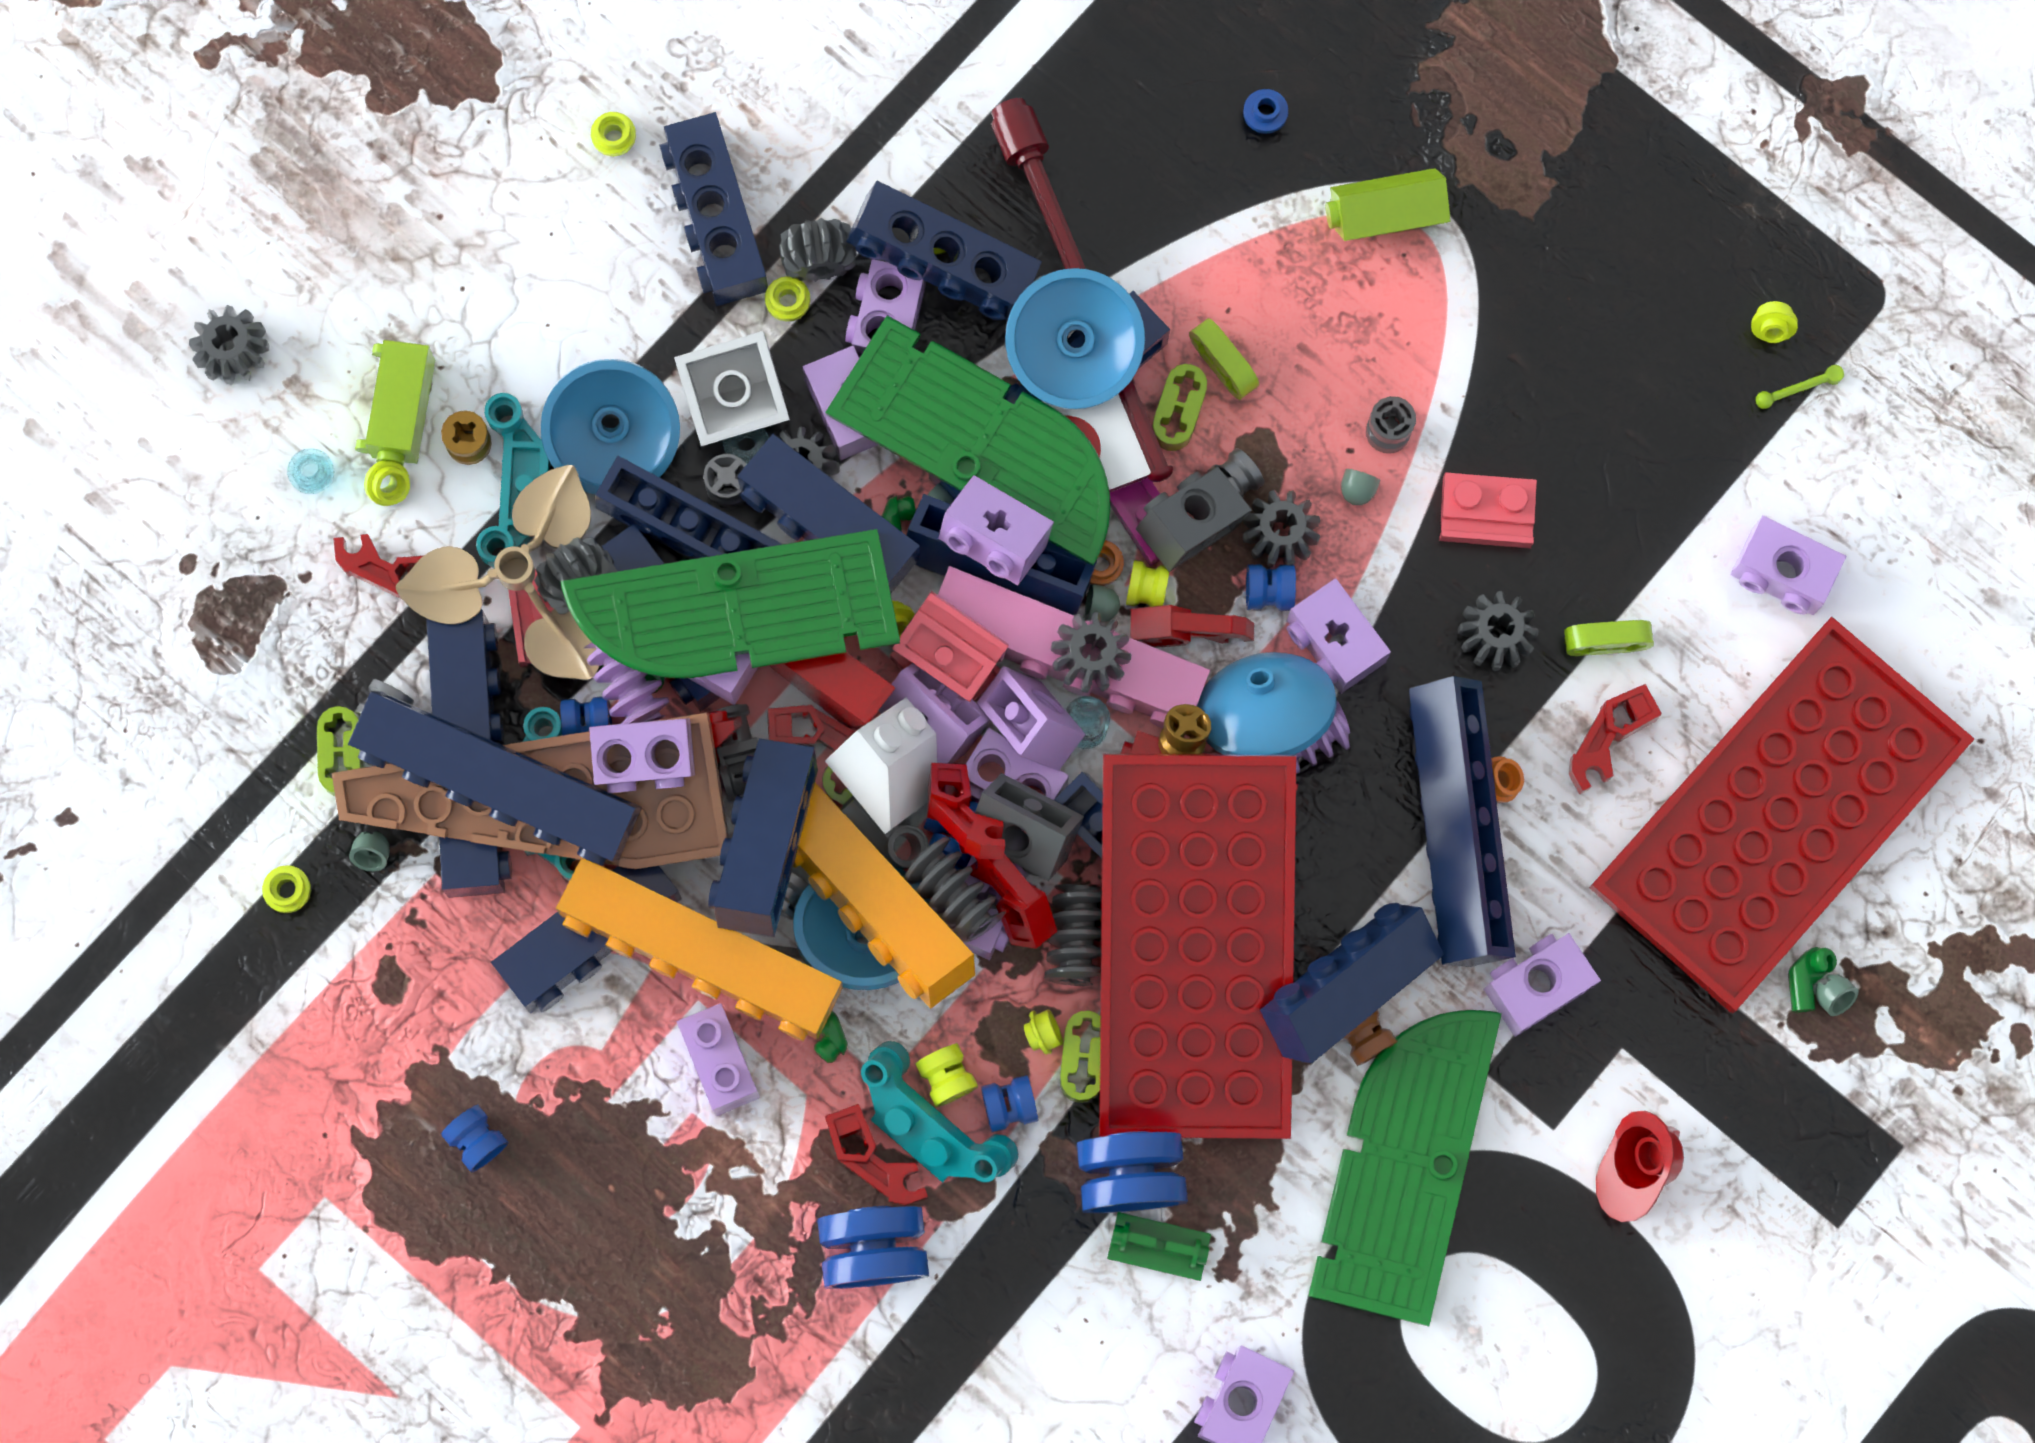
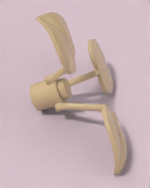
(447, 583)

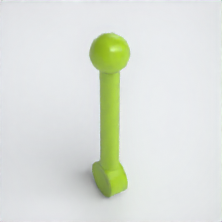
(1832, 375)

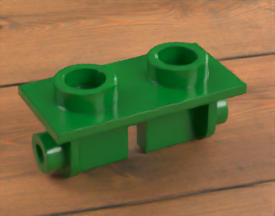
(1159, 1246)

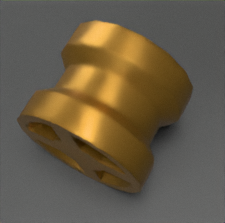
(471, 446)
(1183, 721)

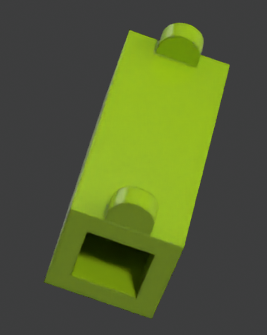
(1388, 204)
(399, 402)

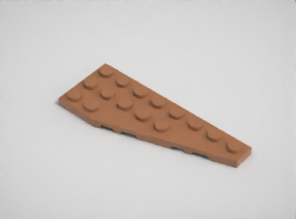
(670, 828)

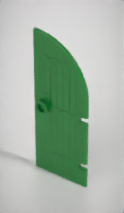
(958, 425)
(760, 601)
(1402, 1191)

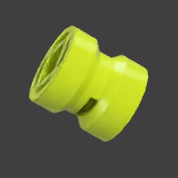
(946, 1075)

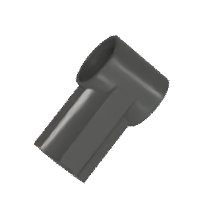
(885, 842)

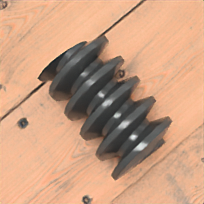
(951, 893)
(1075, 935)

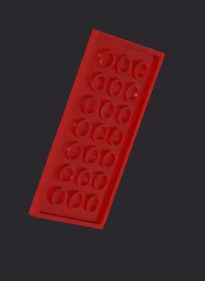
(1781, 814)
(1195, 943)

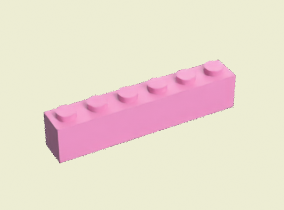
(1151, 680)

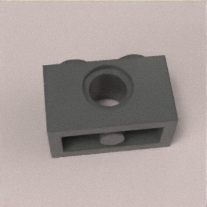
(1179, 537)
(1048, 825)

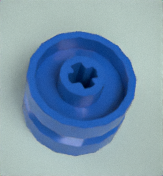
(1131, 1167)
(873, 1240)

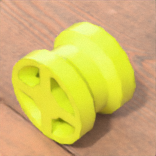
(1147, 585)

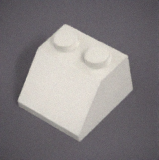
(732, 388)
(888, 764)

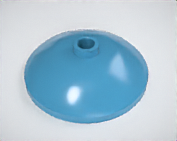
(1040, 331)
(574, 415)
(1268, 705)
(833, 948)

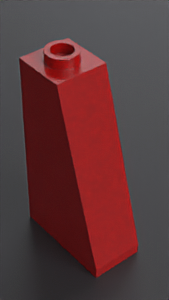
(839, 686)

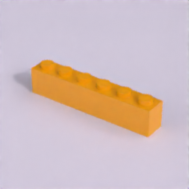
(880, 904)
(695, 946)

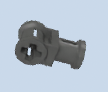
(734, 752)

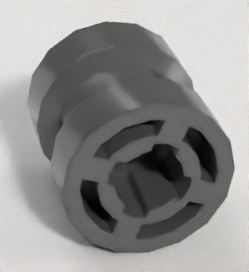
(1387, 434)

